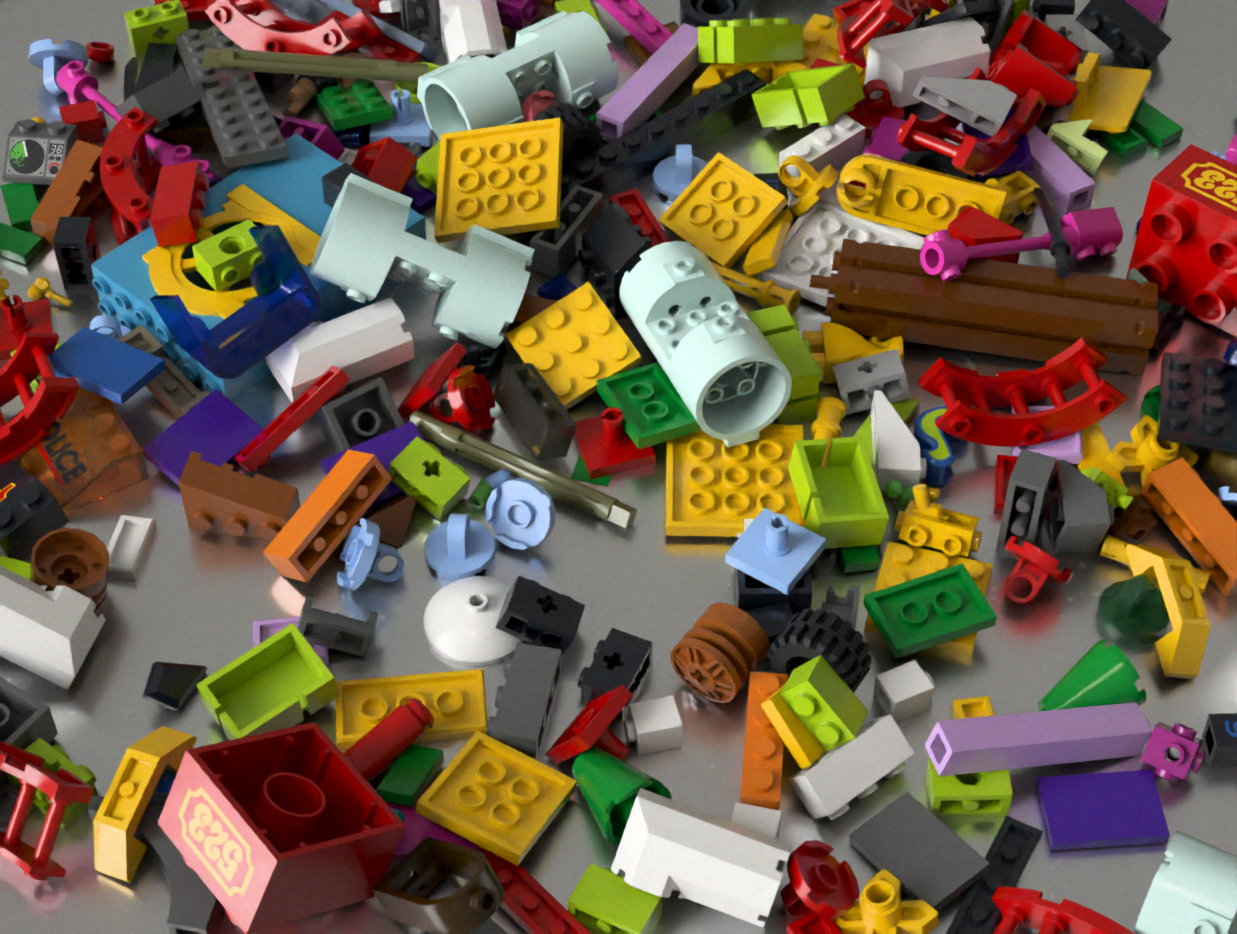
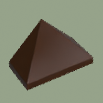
(392, 519)

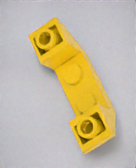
(764, 70)
(1184, 646)
(127, 797)

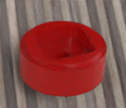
(100, 51)

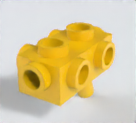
(1019, 195)
(937, 527)

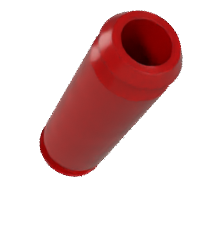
(389, 738)

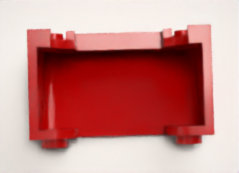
(1036, 59)

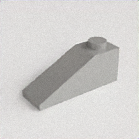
(968, 100)

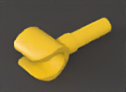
(43, 289)

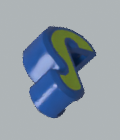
(935, 446)

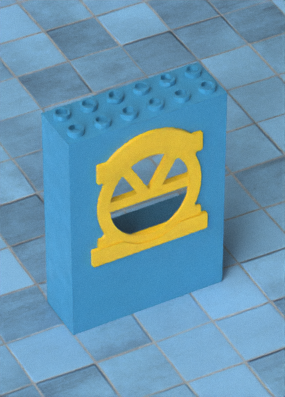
(267, 193)

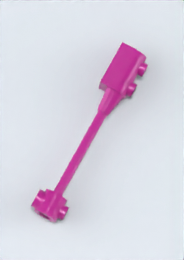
(84, 87)
(1084, 230)

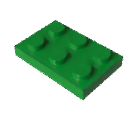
(353, 105)
(649, 405)
(929, 610)

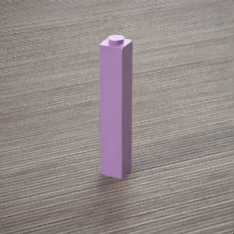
(650, 85)
(1058, 175)
(1037, 738)

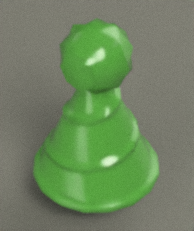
(901, 495)

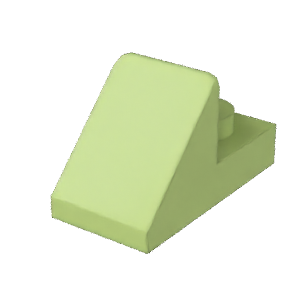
(1072, 141)

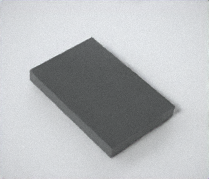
(919, 852)

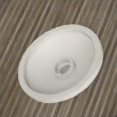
(467, 631)

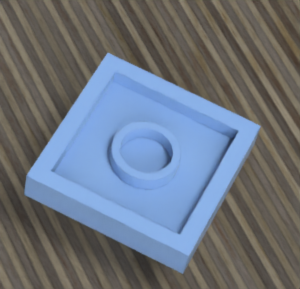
(407, 123)
(775, 550)

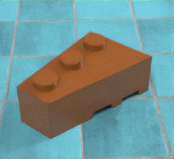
(73, 192)
(233, 502)

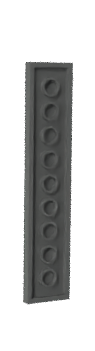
(231, 103)

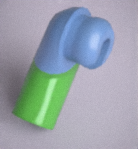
(486, 486)

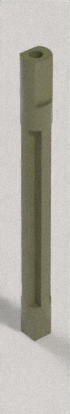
(312, 65)
(498, 458)

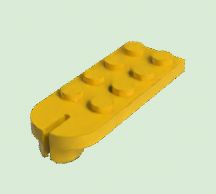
(911, 195)

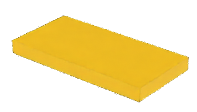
(452, 697)

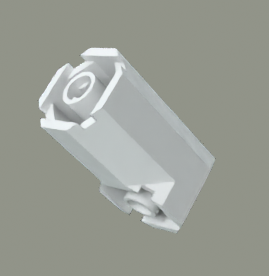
(470, 28)
(933, 51)
(355, 342)
(46, 629)
(700, 856)

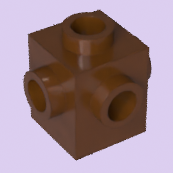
(1134, 521)

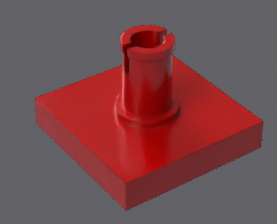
(21, 318)
(607, 446)
(591, 728)

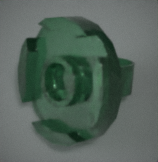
(1133, 611)

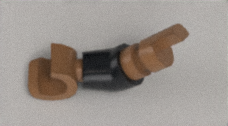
(309, 85)

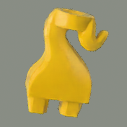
(840, 344)

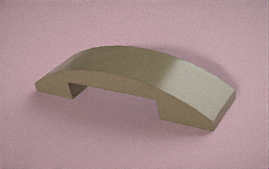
(170, 385)

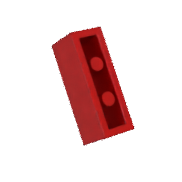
(179, 204)

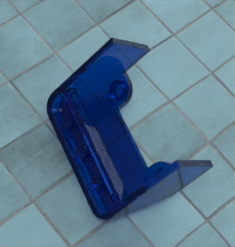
(278, 313)

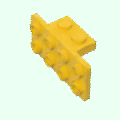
(1108, 94)

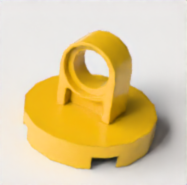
(808, 185)

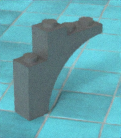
(192, 903)

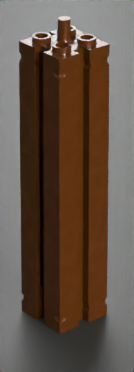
(990, 306)

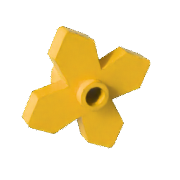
(1147, 451)
(883, 912)

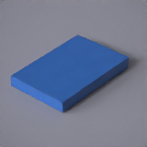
(105, 365)

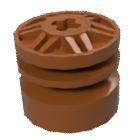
(73, 560)
(720, 652)

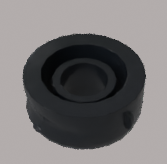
(699, 12)

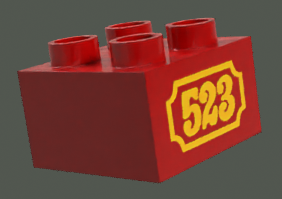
(1191, 237)
(280, 826)

